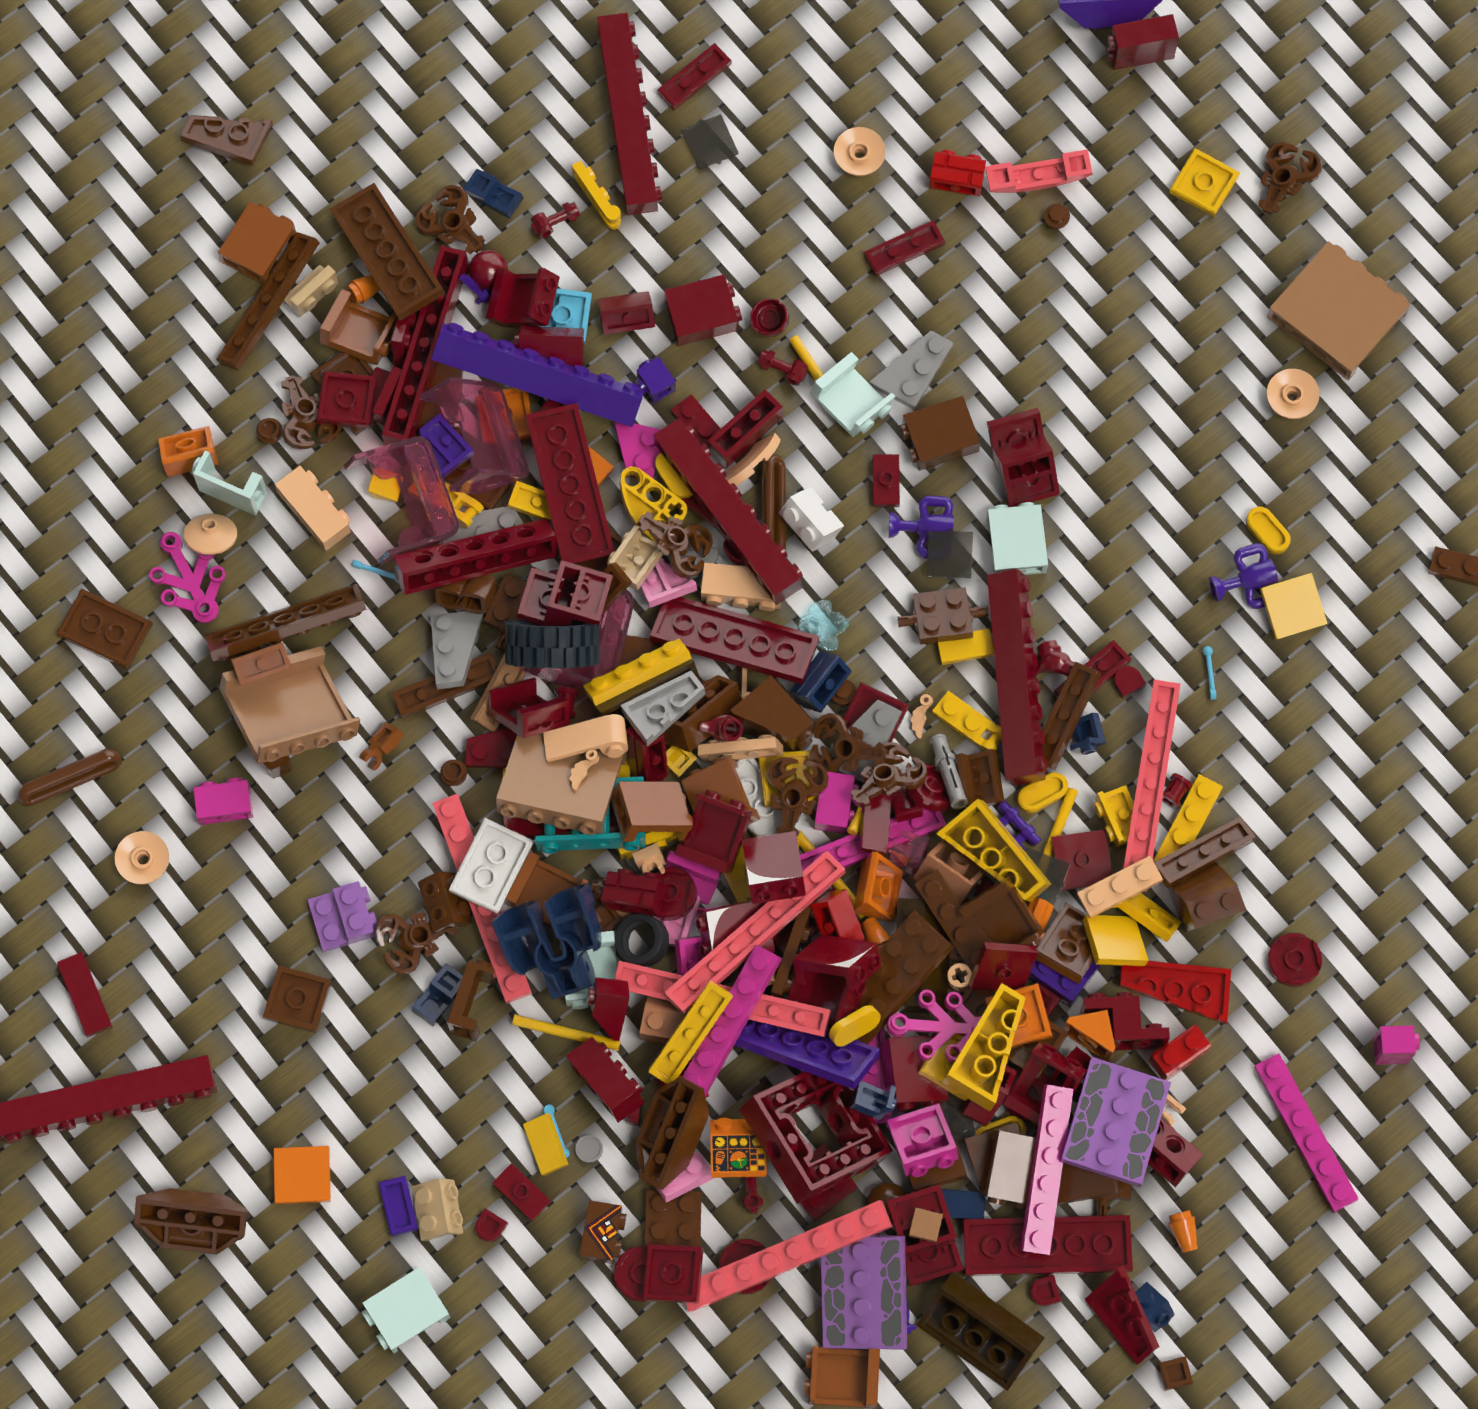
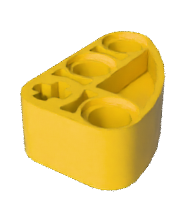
(637, 504)

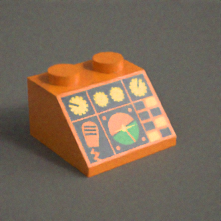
(735, 1150)

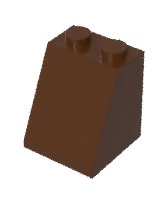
(774, 713)
(1206, 897)

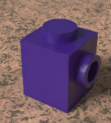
(655, 379)

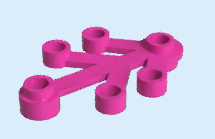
(190, 582)
(944, 1026)

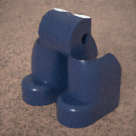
(528, 946)

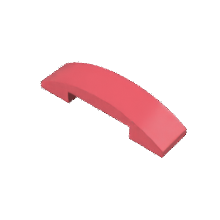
(1040, 174)

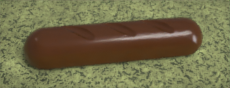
(774, 497)
(69, 777)

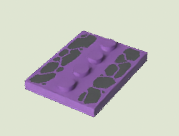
(1115, 1122)
(865, 1295)

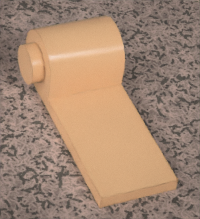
(601, 733)

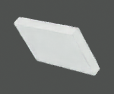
(770, 818)
(491, 866)

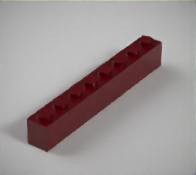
(627, 113)
(418, 367)
(728, 511)
(1016, 677)
(106, 1098)

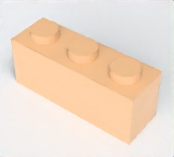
(313, 507)
(733, 586)

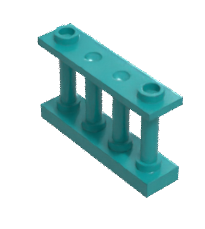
(553, 843)

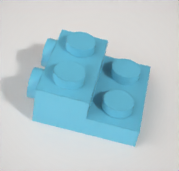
(570, 310)

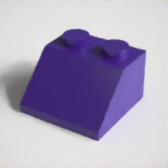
(1059, 984)

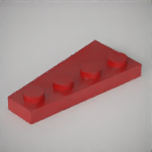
(1185, 986)

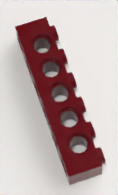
(475, 556)
(1171, 1153)

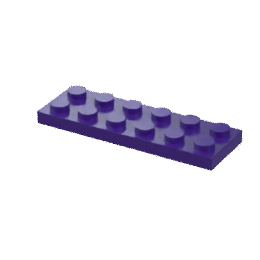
(810, 1052)

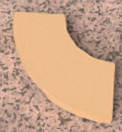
(760, 451)

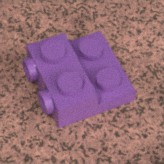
(343, 916)

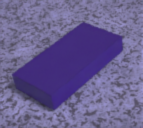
(398, 1206)

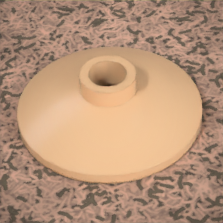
(859, 140)
(1297, 383)
(210, 534)
(139, 845)

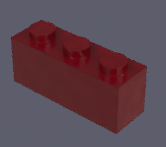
(745, 428)
(606, 1078)

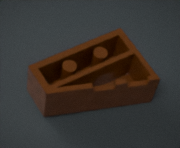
(719, 699)

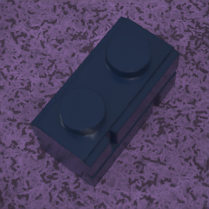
(822, 681)

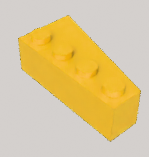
(990, 845)
(983, 1058)

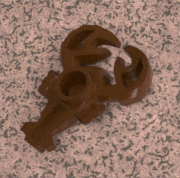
(1286, 178)
(452, 221)
(304, 417)
(674, 541)
(845, 746)
(888, 778)
(795, 793)
(412, 939)

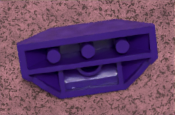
(1106, 13)

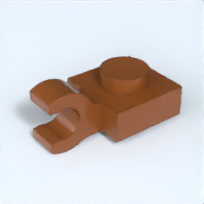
(383, 741)

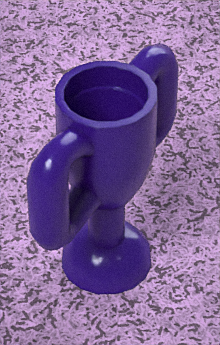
(925, 522)
(1250, 577)

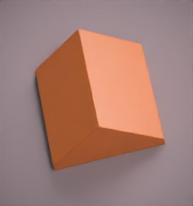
(182, 449)
(878, 888)
(1092, 1033)

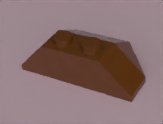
(671, 1131)
(190, 1220)

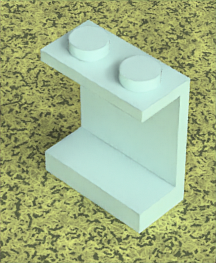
(850, 397)
(248, 499)
(1018, 538)
(604, 965)
(404, 1310)

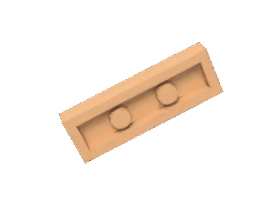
(741, 748)
(1120, 887)

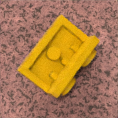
(1117, 811)

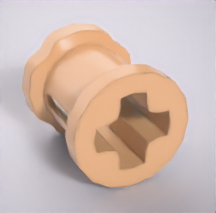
(955, 984)

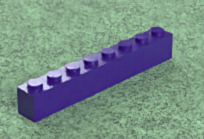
(537, 374)

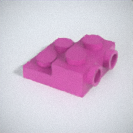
(923, 1140)

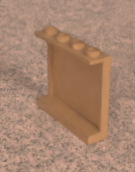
(1338, 309)
(289, 709)
(544, 793)

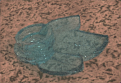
(827, 624)

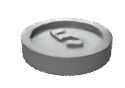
(589, 1149)

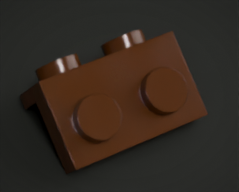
(980, 777)
(443, 907)

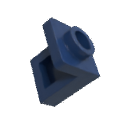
(1088, 734)
(873, 1100)
(1154, 1306)

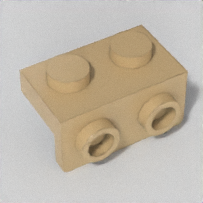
(311, 290)
(636, 556)
(437, 1209)

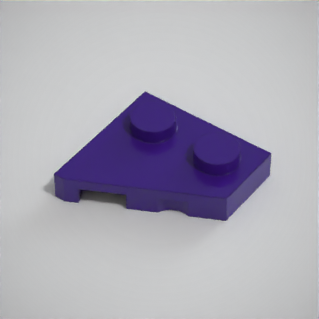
(447, 444)

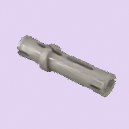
(945, 762)

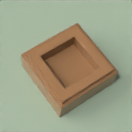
(925, 1225)

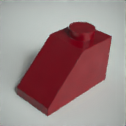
(609, 1004)

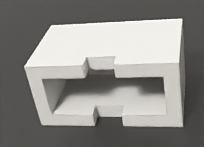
(810, 519)

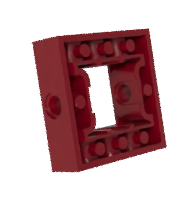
(775, 1130)

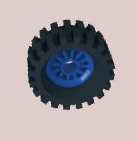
(551, 646)

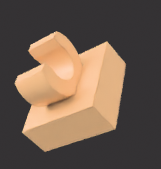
(650, 859)

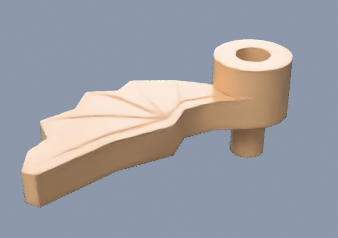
(744, 683)
(919, 717)
(580, 770)

